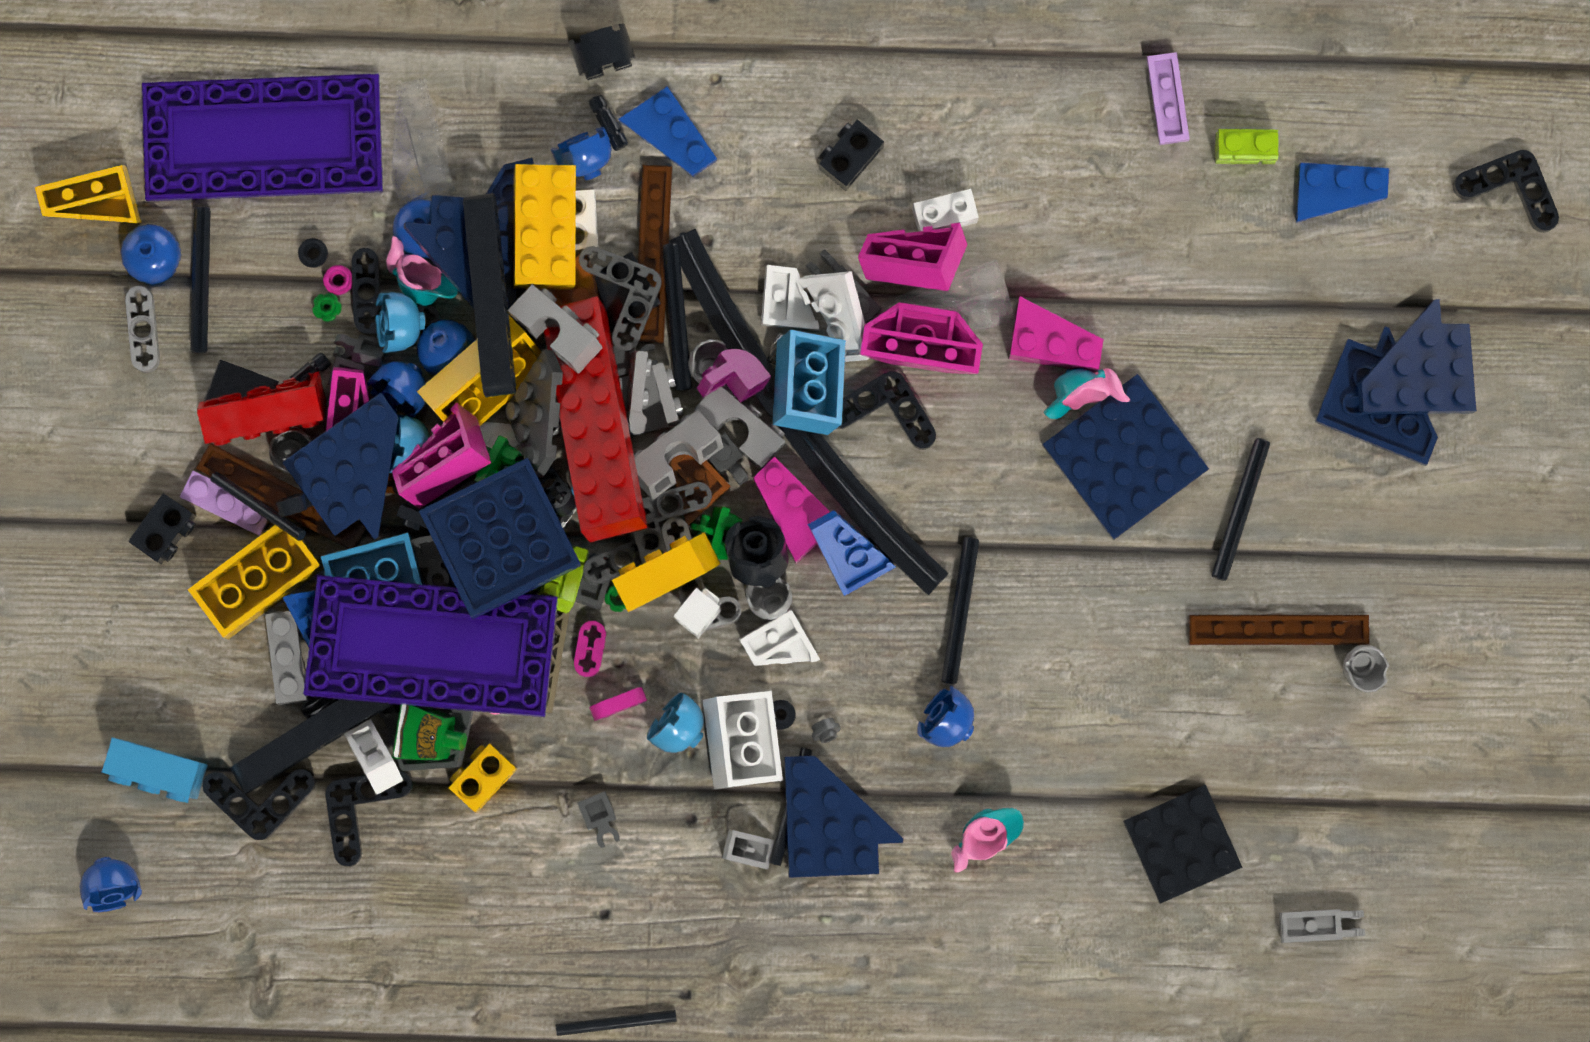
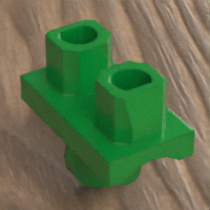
(500, 455)
(720, 521)

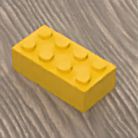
(544, 226)
(462, 383)
(254, 580)

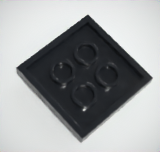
(1182, 844)

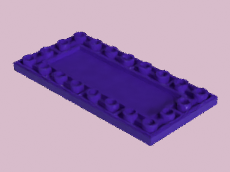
(262, 137)
(426, 650)

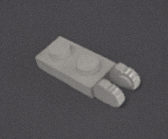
(636, 393)
(1317, 925)

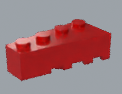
(263, 410)

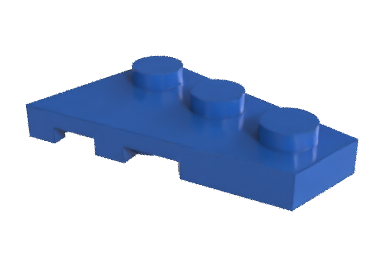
(670, 130)
(1337, 188)

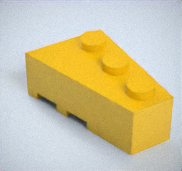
(91, 196)
(665, 571)

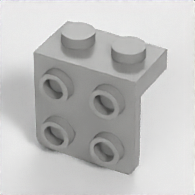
(661, 409)

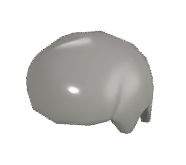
(704, 356)
(285, 445)
(770, 601)
(1365, 668)

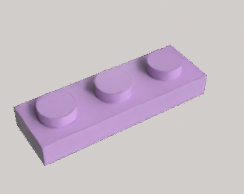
(1167, 98)
(208, 496)

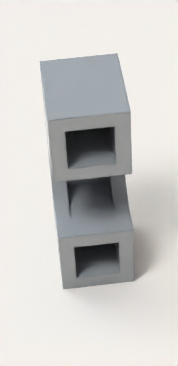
(537, 312)
(690, 437)
(762, 440)
(286, 658)

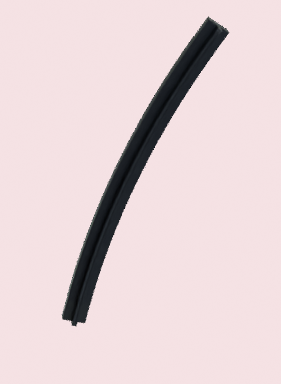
(808, 445)

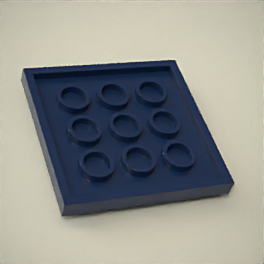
(1125, 457)
(500, 538)

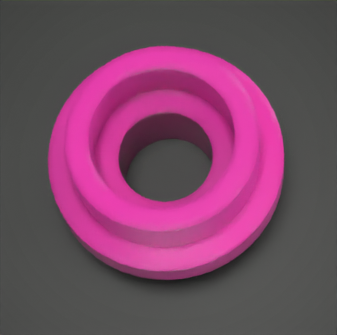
(334, 271)

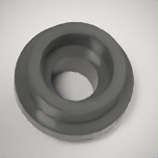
(825, 730)

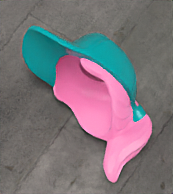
(417, 276)
(1084, 387)
(987, 835)

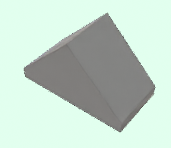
(748, 849)

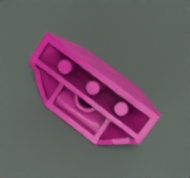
(922, 340)

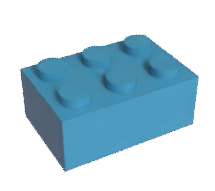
(809, 382)
(381, 560)
(154, 770)

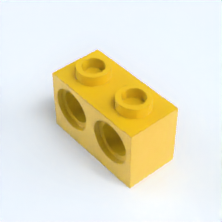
(488, 783)

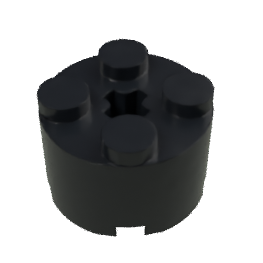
(602, 51)
(756, 551)

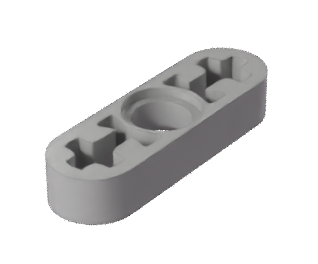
(147, 306)

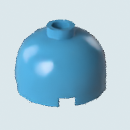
(398, 322)
(408, 434)
(678, 725)

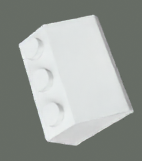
(742, 739)

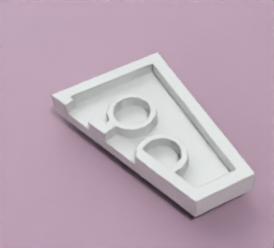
(839, 304)

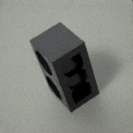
(856, 158)
(156, 524)

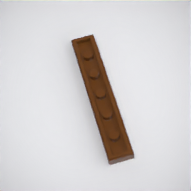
(652, 236)
(271, 489)
(1278, 629)

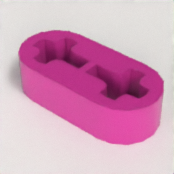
(597, 650)
(618, 703)

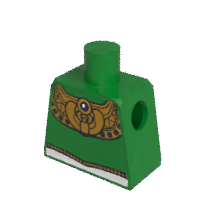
(426, 734)

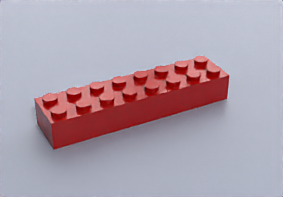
(598, 435)

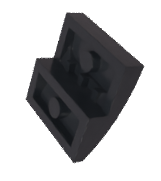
(614, 295)
(233, 379)

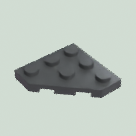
(535, 413)

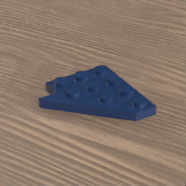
(446, 242)
(1423, 371)
(1401, 434)
(349, 467)
(829, 824)

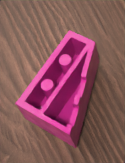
(914, 258)
(1051, 340)
(346, 394)
(444, 460)
(790, 506)

